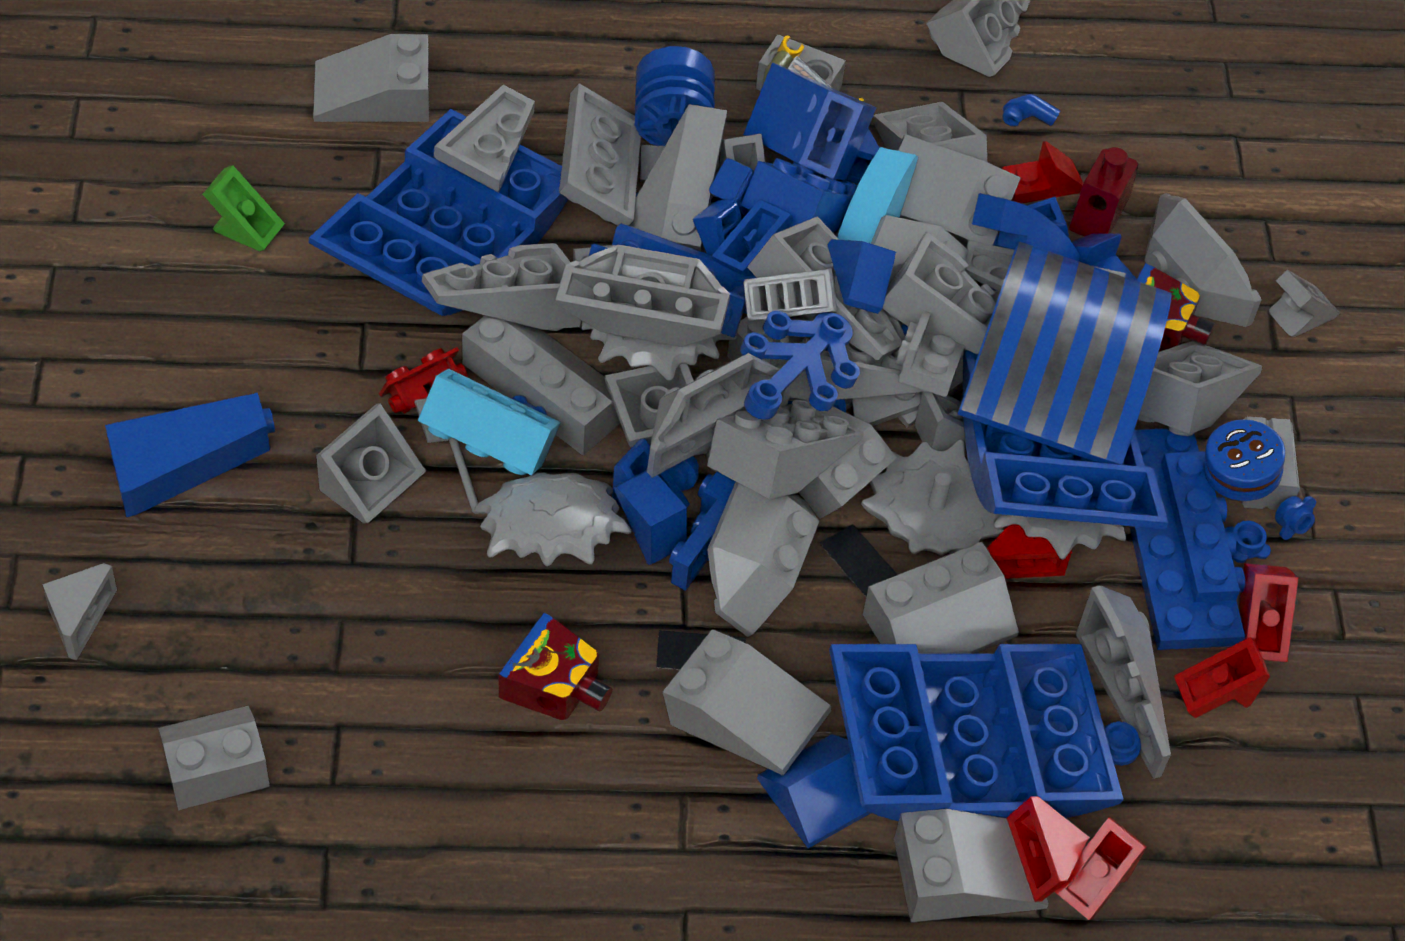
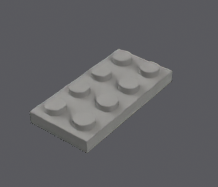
(600, 157)

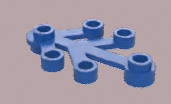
(827, 333)

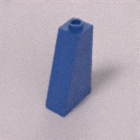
(185, 447)

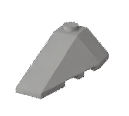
(977, 32)
(682, 178)
(509, 287)

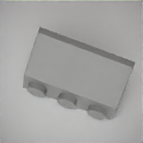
(944, 605)

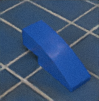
(1021, 224)

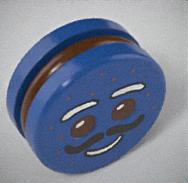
(1244, 460)

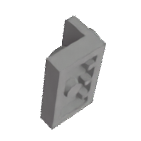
(928, 359)

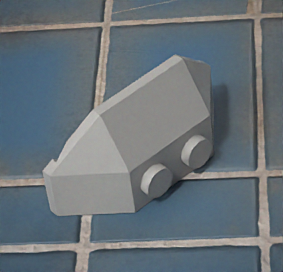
(1198, 257)
(645, 295)
(690, 413)
(758, 554)

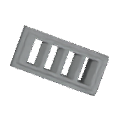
(756, 295)

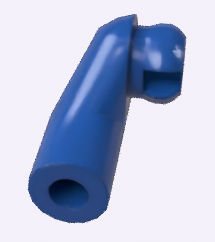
(1028, 106)

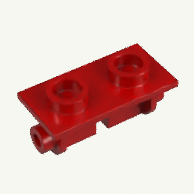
(409, 385)

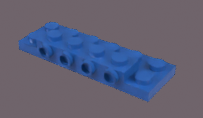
(1190, 563)

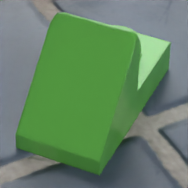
(243, 211)

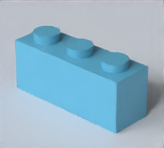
(488, 422)

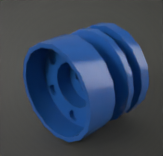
(666, 85)

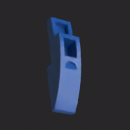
(692, 555)

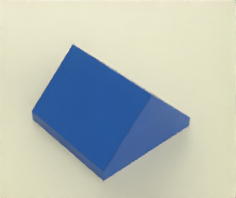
(817, 790)

